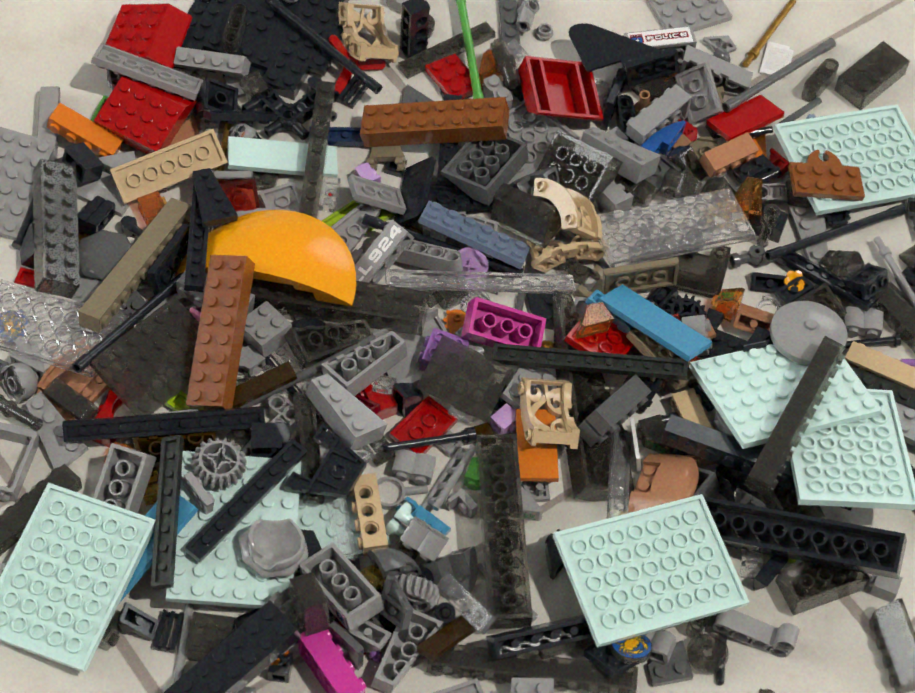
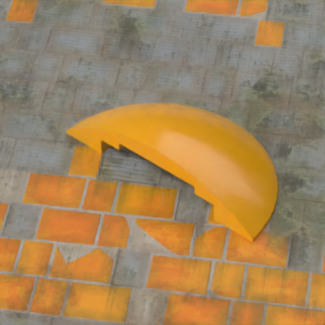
(290, 251)

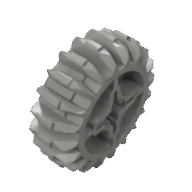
(210, 454)
(420, 592)

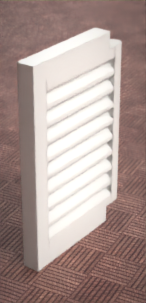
(775, 58)
(635, 444)

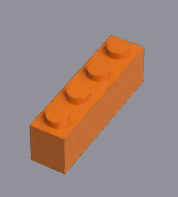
(80, 129)

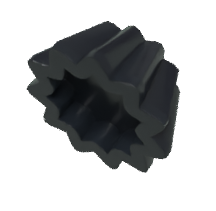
(837, 218)

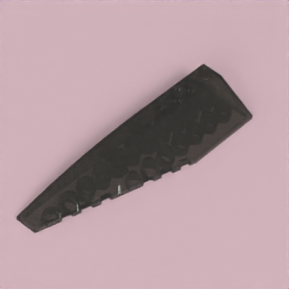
(586, 464)

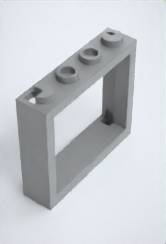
(22, 436)

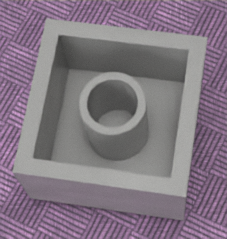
(266, 329)

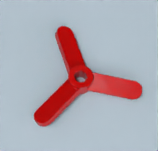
(345, 76)

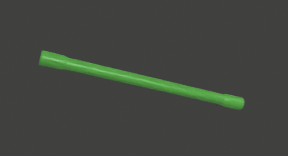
(469, 48)

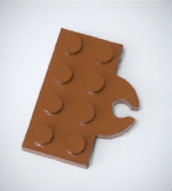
(826, 178)

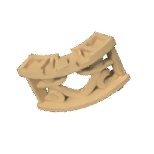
(359, 47)
(575, 210)
(555, 256)
(534, 429)

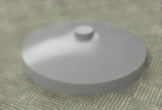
(800, 328)

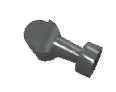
(754, 256)

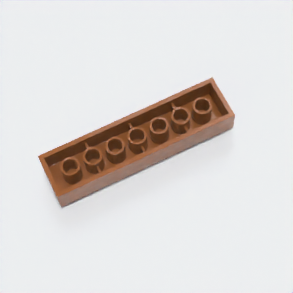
(435, 122)
(220, 332)

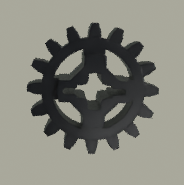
(685, 307)

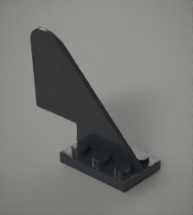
(603, 48)

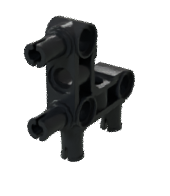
(289, 116)

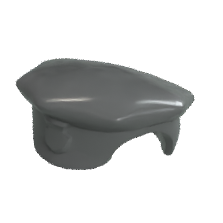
(101, 253)

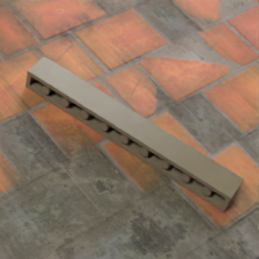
(133, 266)

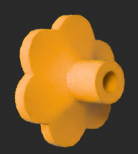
(792, 275)

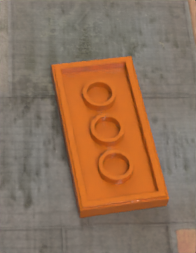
(540, 461)

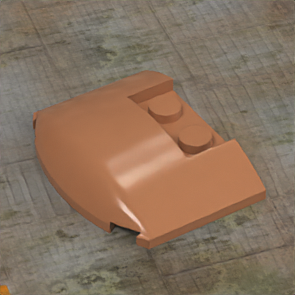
(87, 386)
(664, 480)

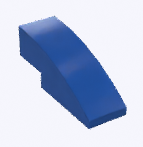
(665, 139)

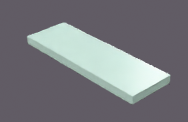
(274, 156)

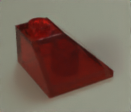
(241, 193)

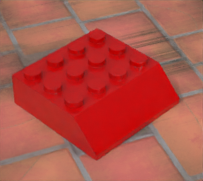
(150, 31)
(559, 88)
(143, 114)

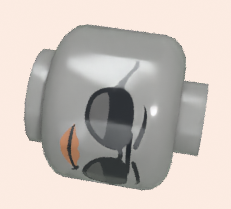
(243, 130)

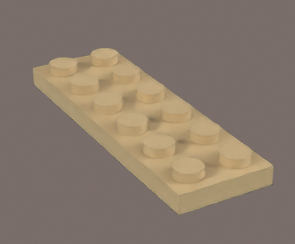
(168, 166)

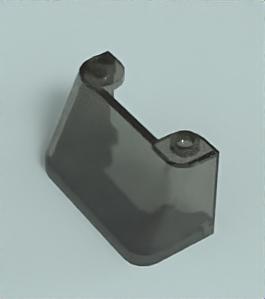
(703, 273)

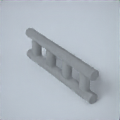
(453, 471)

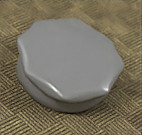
(273, 547)

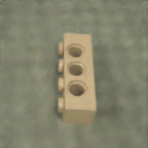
(368, 486)

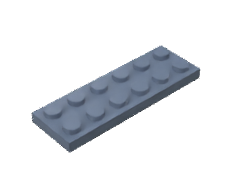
(474, 234)

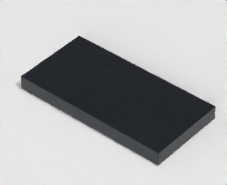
(415, 190)

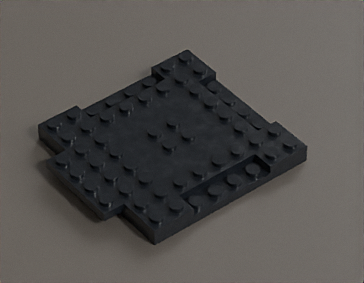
(269, 40)

